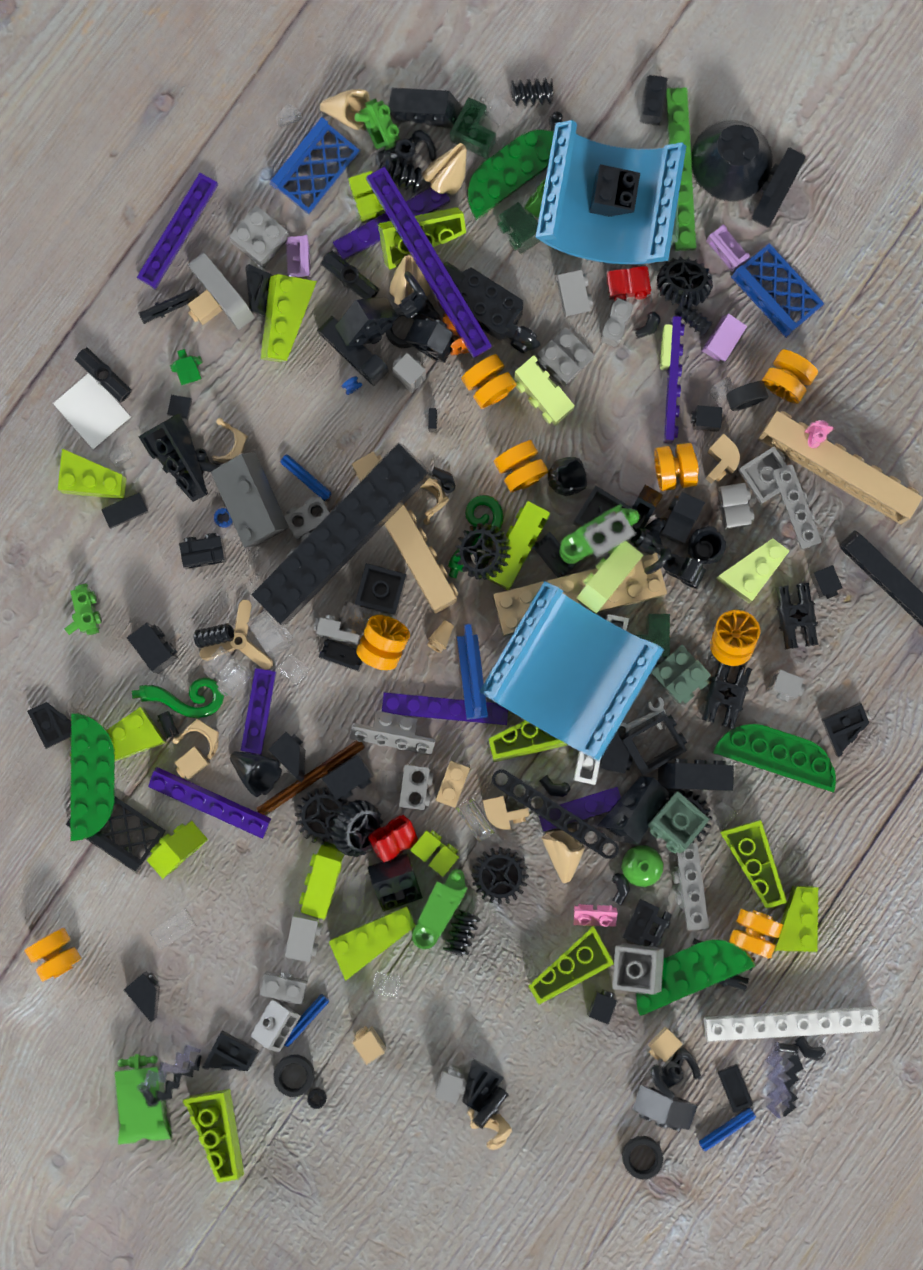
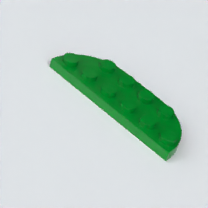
(509, 170)
(778, 754)
(90, 776)
(694, 971)

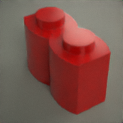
(628, 283)
(393, 838)

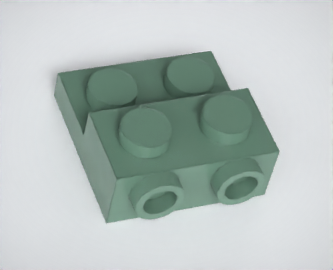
(681, 675)
(678, 823)

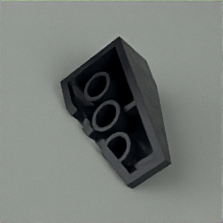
(174, 449)

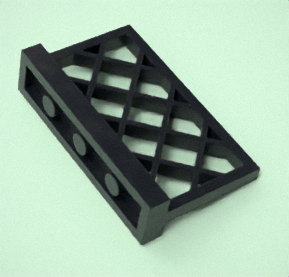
(118, 852)

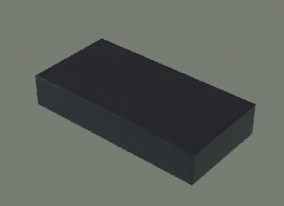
(124, 510)
(735, 1088)

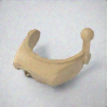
(240, 439)
(434, 487)
(211, 734)
(498, 1124)

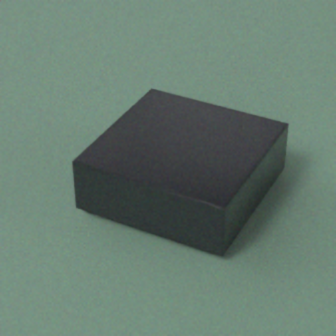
(179, 405)
(432, 423)

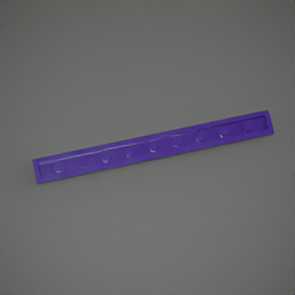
(428, 262)

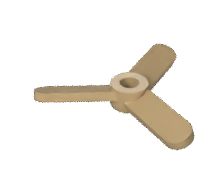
(246, 646)

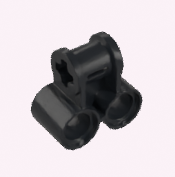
(687, 570)

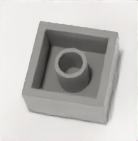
(259, 237)
(638, 968)

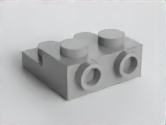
(564, 357)
(760, 476)
(332, 629)

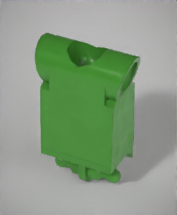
(575, 547)
(439, 910)
(135, 1116)

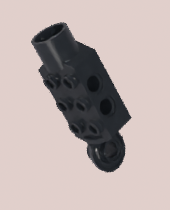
(493, 307)

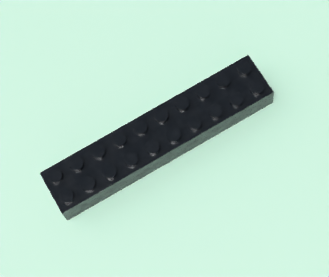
(342, 534)

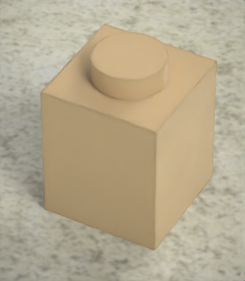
(204, 308)
(191, 763)
(664, 1045)

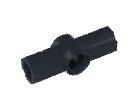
(340, 268)
(95, 366)

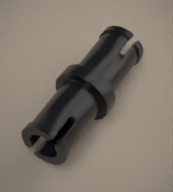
(490, 1107)

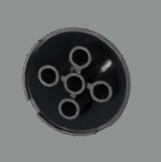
(731, 160)

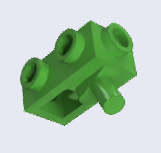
(379, 124)
(85, 615)

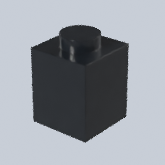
(707, 418)
(826, 582)
(602, 1006)

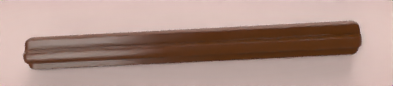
(310, 778)

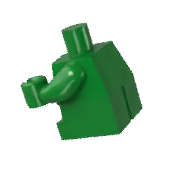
(187, 367)

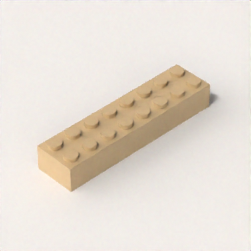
(841, 468)
(413, 548)
(635, 588)

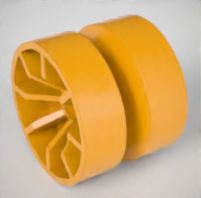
(790, 376)
(491, 387)
(683, 466)
(523, 471)
(734, 637)
(383, 642)
(753, 938)
(55, 962)

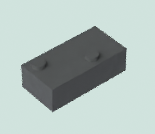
(249, 499)

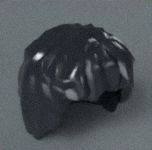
(567, 476)
(706, 545)

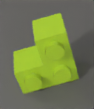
(176, 848)

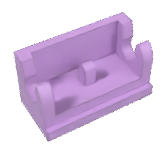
(727, 248)
(298, 257)
(724, 338)

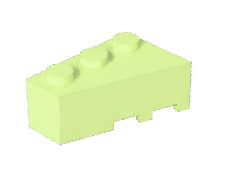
(542, 392)
(754, 570)
(609, 576)

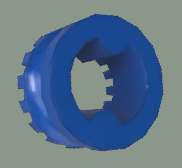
(351, 384)
(224, 524)

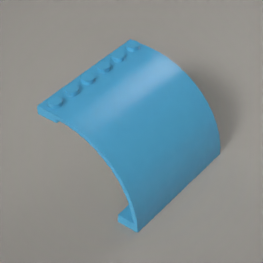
(617, 239)
(570, 672)

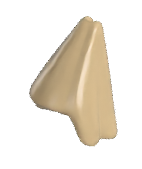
(345, 106)
(447, 171)
(399, 285)
(564, 852)

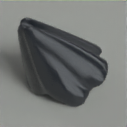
(256, 772)

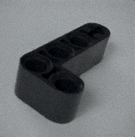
(359, 357)

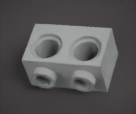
(305, 512)
(611, 538)
(410, 786)

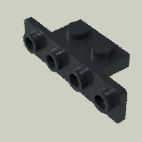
(777, 189)

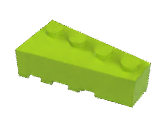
(366, 942)

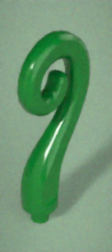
(497, 520)
(156, 693)

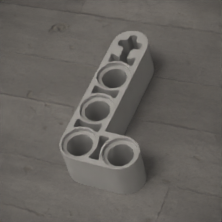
(221, 290)

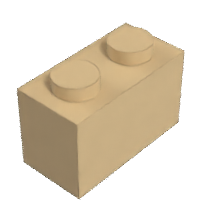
(452, 784)
(368, 1044)

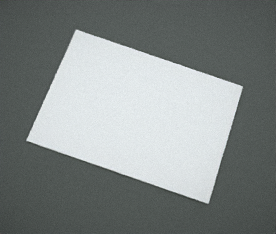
(91, 410)

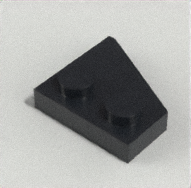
(258, 289)
(50, 724)
(845, 726)
(230, 1054)
(480, 1085)

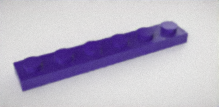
(177, 230)
(368, 234)
(673, 389)
(439, 708)
(209, 802)

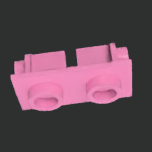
(817, 433)
(603, 916)

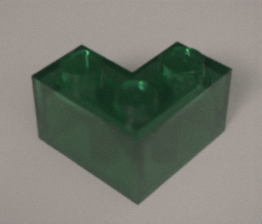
(469, 129)
(519, 227)
(658, 632)

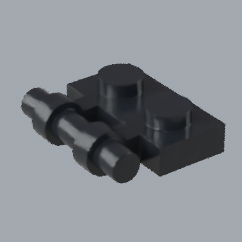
(641, 922)

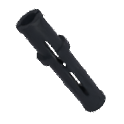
(168, 306)

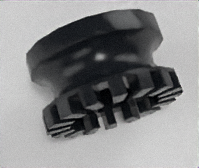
(313, 1103)

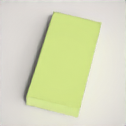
(666, 347)

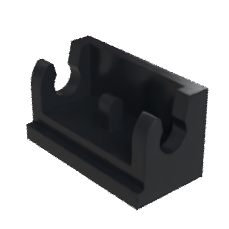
(548, 550)
(341, 655)

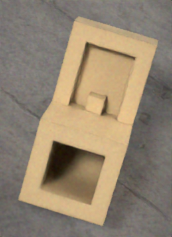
(727, 456)
(498, 815)

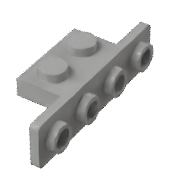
(797, 507)
(394, 732)
(690, 888)

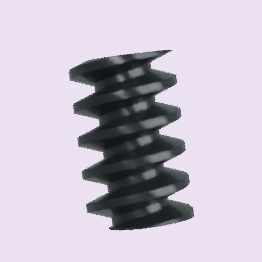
(532, 92)
(402, 172)
(462, 933)

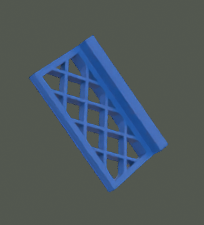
(301, 153)
(763, 298)
(471, 674)

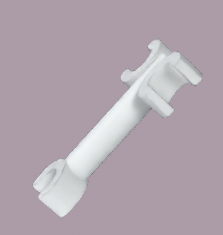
(633, 724)

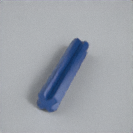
(306, 477)
(307, 1017)
(727, 1129)

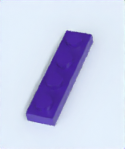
(258, 711)
(584, 807)

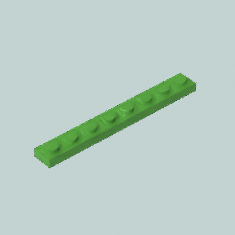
(679, 132)

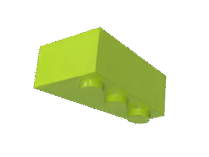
(321, 881)

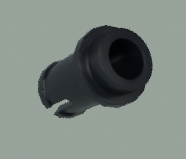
(167, 722)

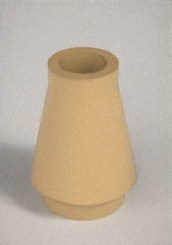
(440, 637)

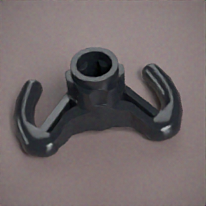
(406, 148)
(417, 301)
(649, 541)
(672, 1073)

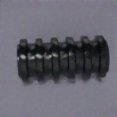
(694, 319)
(213, 635)

